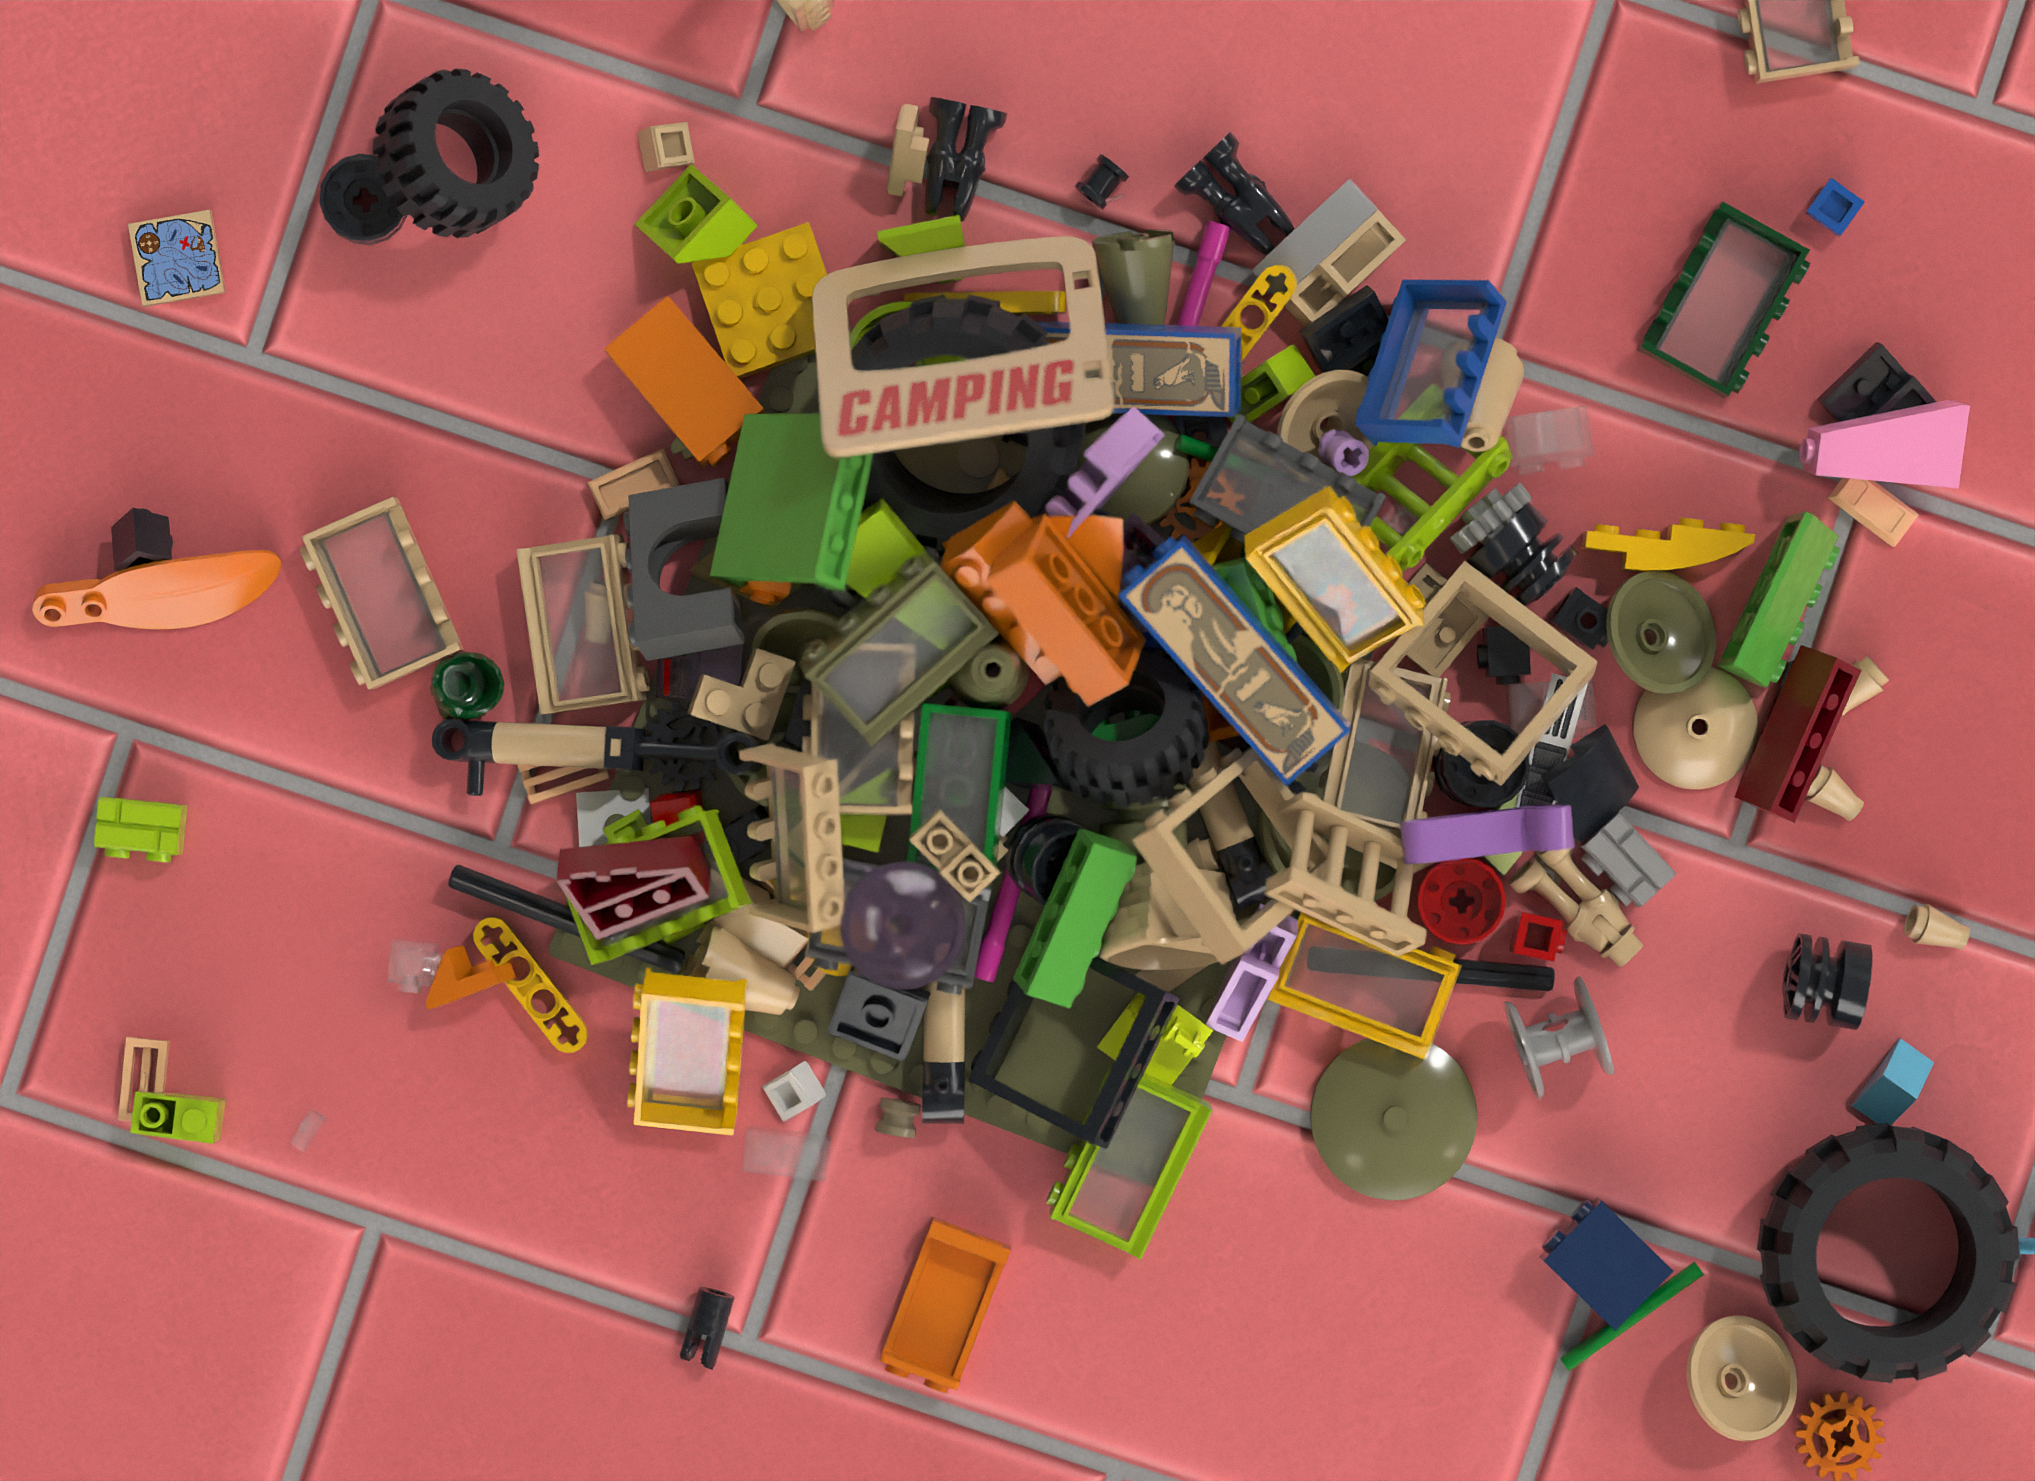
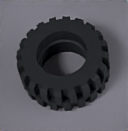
(490, 127)
(1134, 767)

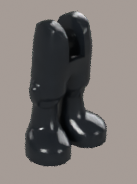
(954, 169)
(1251, 198)

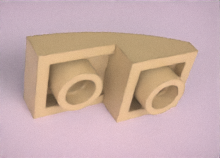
(954, 855)

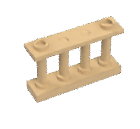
(1326, 898)

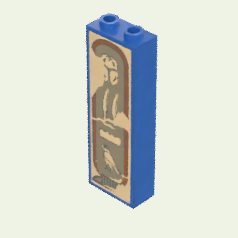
(1169, 367)
(1233, 658)

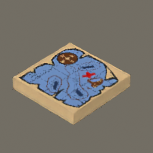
(176, 258)

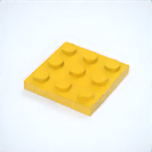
(764, 299)

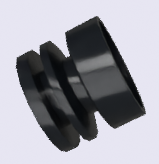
(337, 198)
(1524, 556)
(1465, 786)
(1032, 848)
(1827, 981)

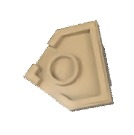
(908, 151)

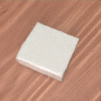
(794, 1091)

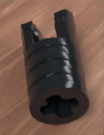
(710, 1319)

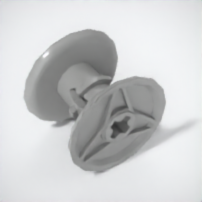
(1543, 1047)

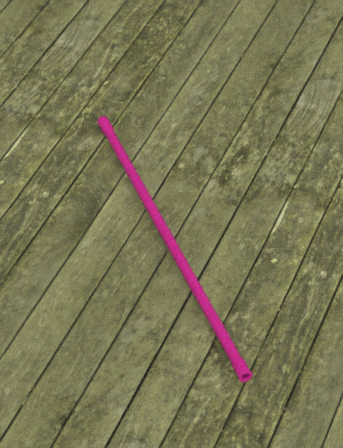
(993, 944)

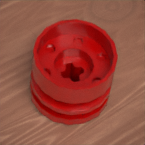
(1478, 882)

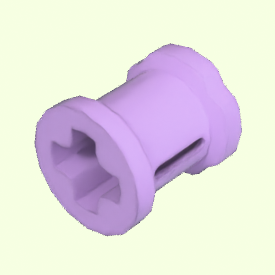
(1354, 456)

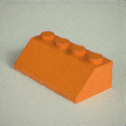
(968, 564)
(1066, 611)

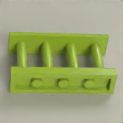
(1378, 475)

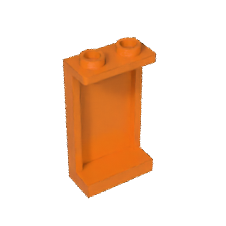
(684, 381)
(944, 1305)

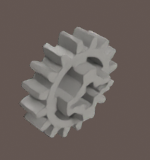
(1489, 516)

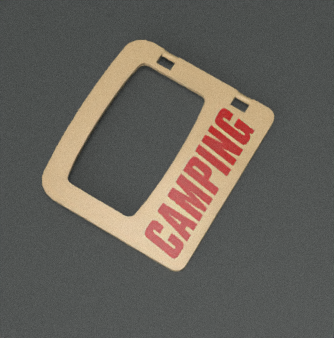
(968, 397)

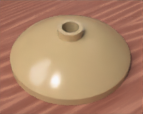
(1326, 395)
(1690, 760)
(1758, 1376)

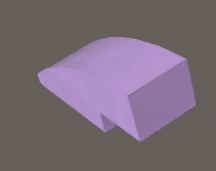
(1250, 981)

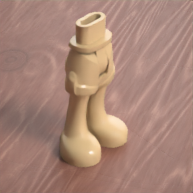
(1593, 921)

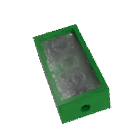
(962, 774)

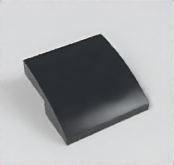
(1348, 334)
(1873, 387)
(1592, 782)

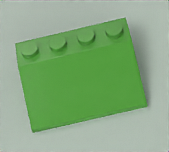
(1779, 599)

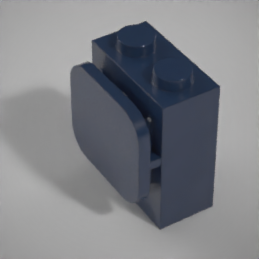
(1605, 1262)

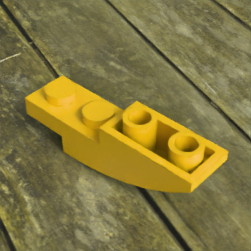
(1684, 546)

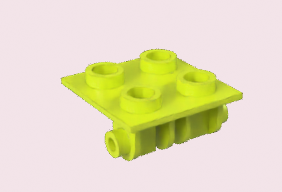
(1178, 1045)

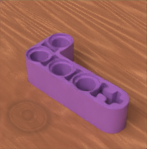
(1487, 833)

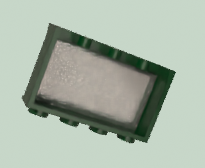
(1725, 300)

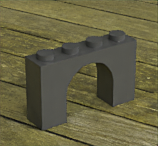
(657, 527)

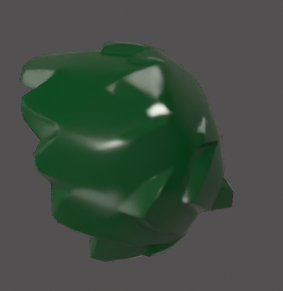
(466, 686)

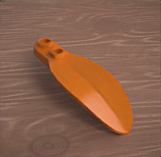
(162, 592)

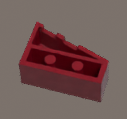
(632, 881)

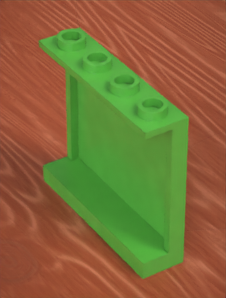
(789, 505)

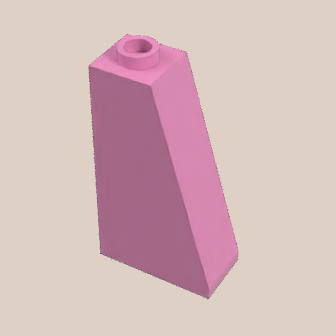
(1896, 446)

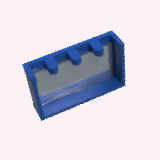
(1431, 362)

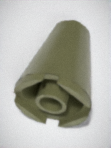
(1136, 274)
(987, 693)

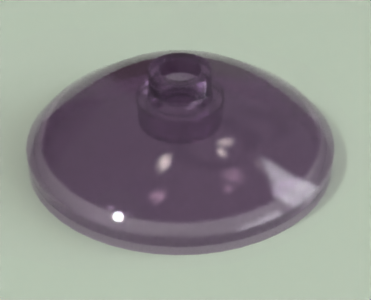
(930, 928)

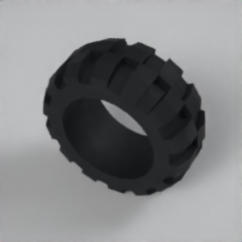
(970, 330)
(1982, 1274)

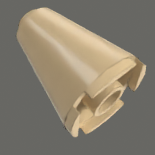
(1494, 398)
(728, 958)

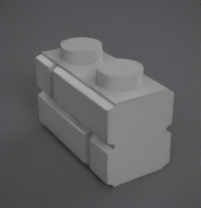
(1627, 861)

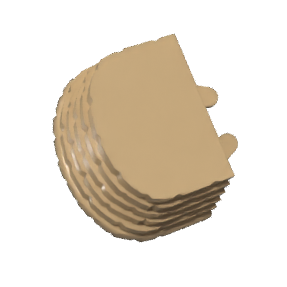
(1153, 929)

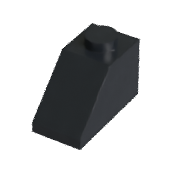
(1030, 759)

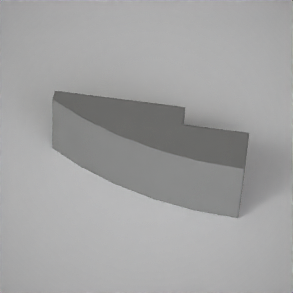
(1319, 234)

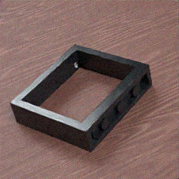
(1123, 1076)

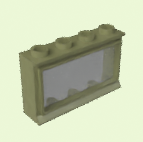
(897, 647)

